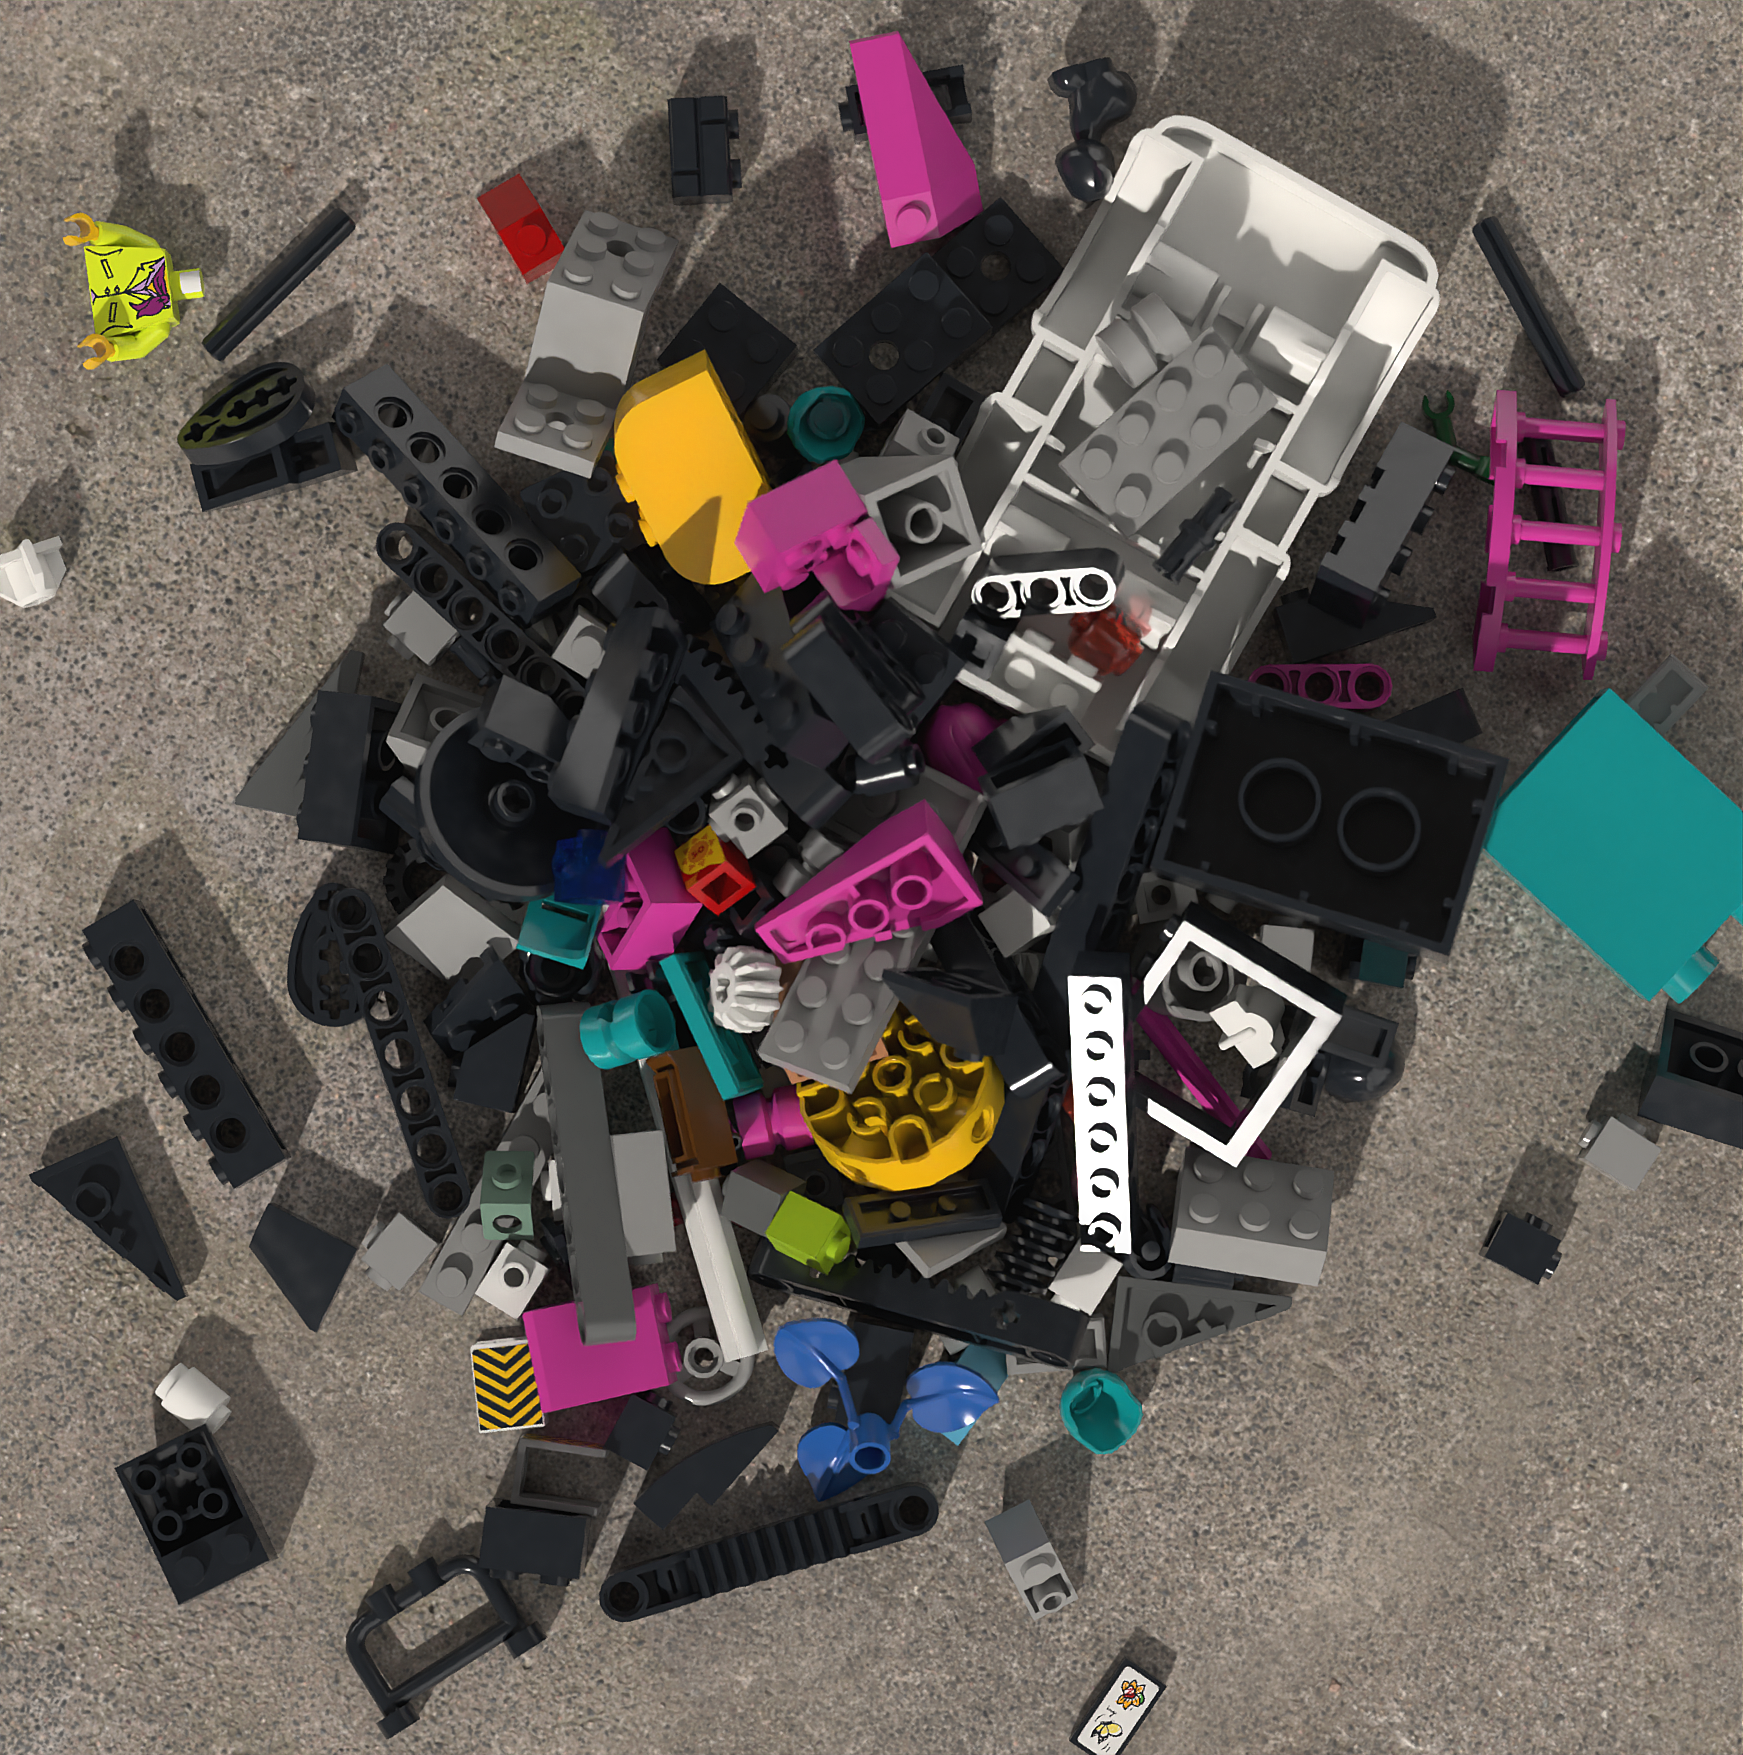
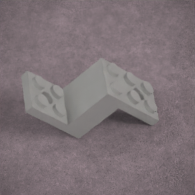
(586, 342)

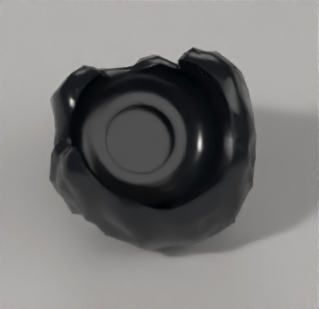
(558, 982)

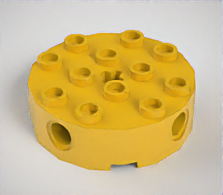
(909, 1114)

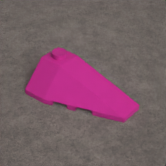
(917, 158)
(887, 882)

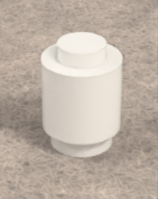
(193, 1398)

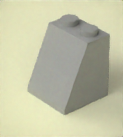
(918, 510)

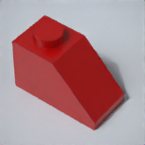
(522, 228)

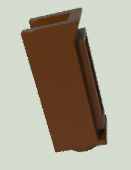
(692, 1114)

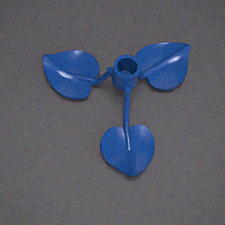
(836, 1458)

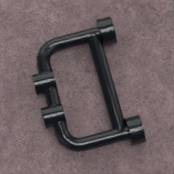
(387, 1603)

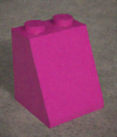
(580, 1374)

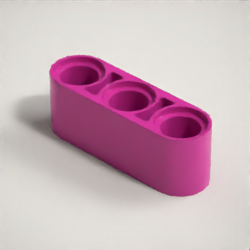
(1339, 676)

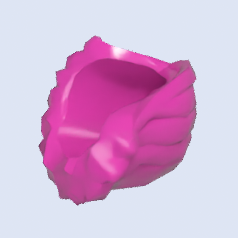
(948, 740)

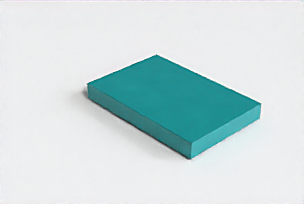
(721, 1047)

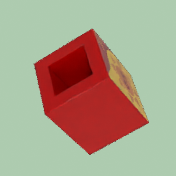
(714, 870)

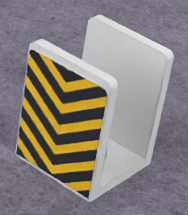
(505, 1385)

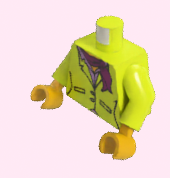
(130, 290)

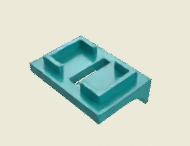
(558, 935)

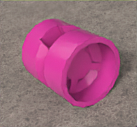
(771, 1122)

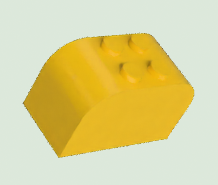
(688, 468)

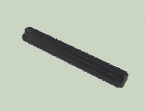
(279, 284)
(1528, 306)

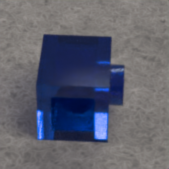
(580, 875)

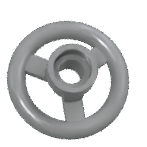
(740, 1370)

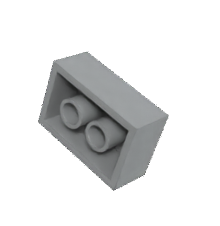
(1252, 1217)

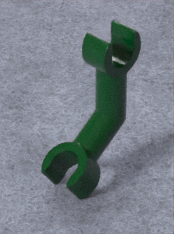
(1443, 430)

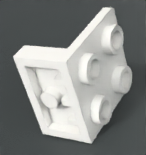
(1043, 676)

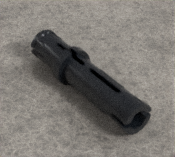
(1549, 504)

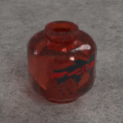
(1106, 639)

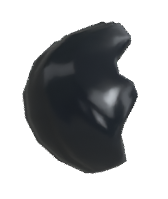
(1360, 1083)

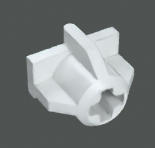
(31, 572)
(1251, 1023)

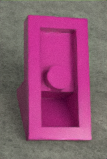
(862, 572)

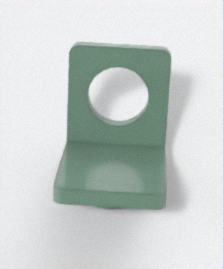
(507, 1191)

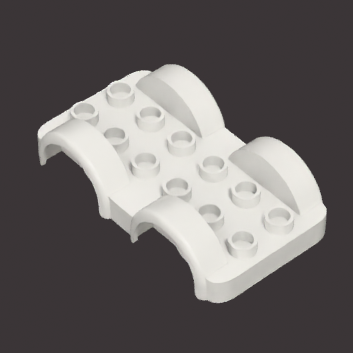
(1301, 293)

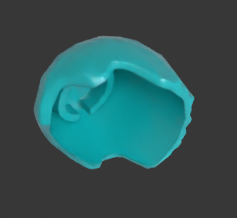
(825, 424)
(1100, 1410)

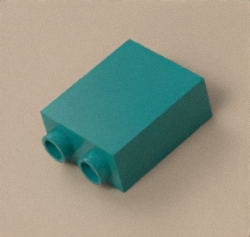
(1624, 848)

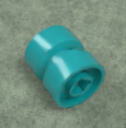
(627, 1029)

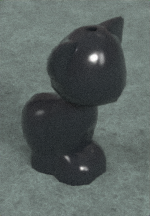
(1097, 101)

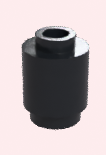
(892, 773)

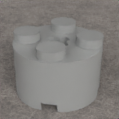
(1192, 983)

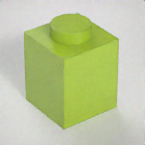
(809, 1233)

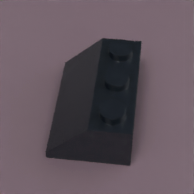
(350, 773)
(1695, 1079)

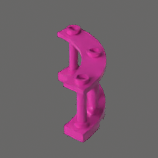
(1506, 528)

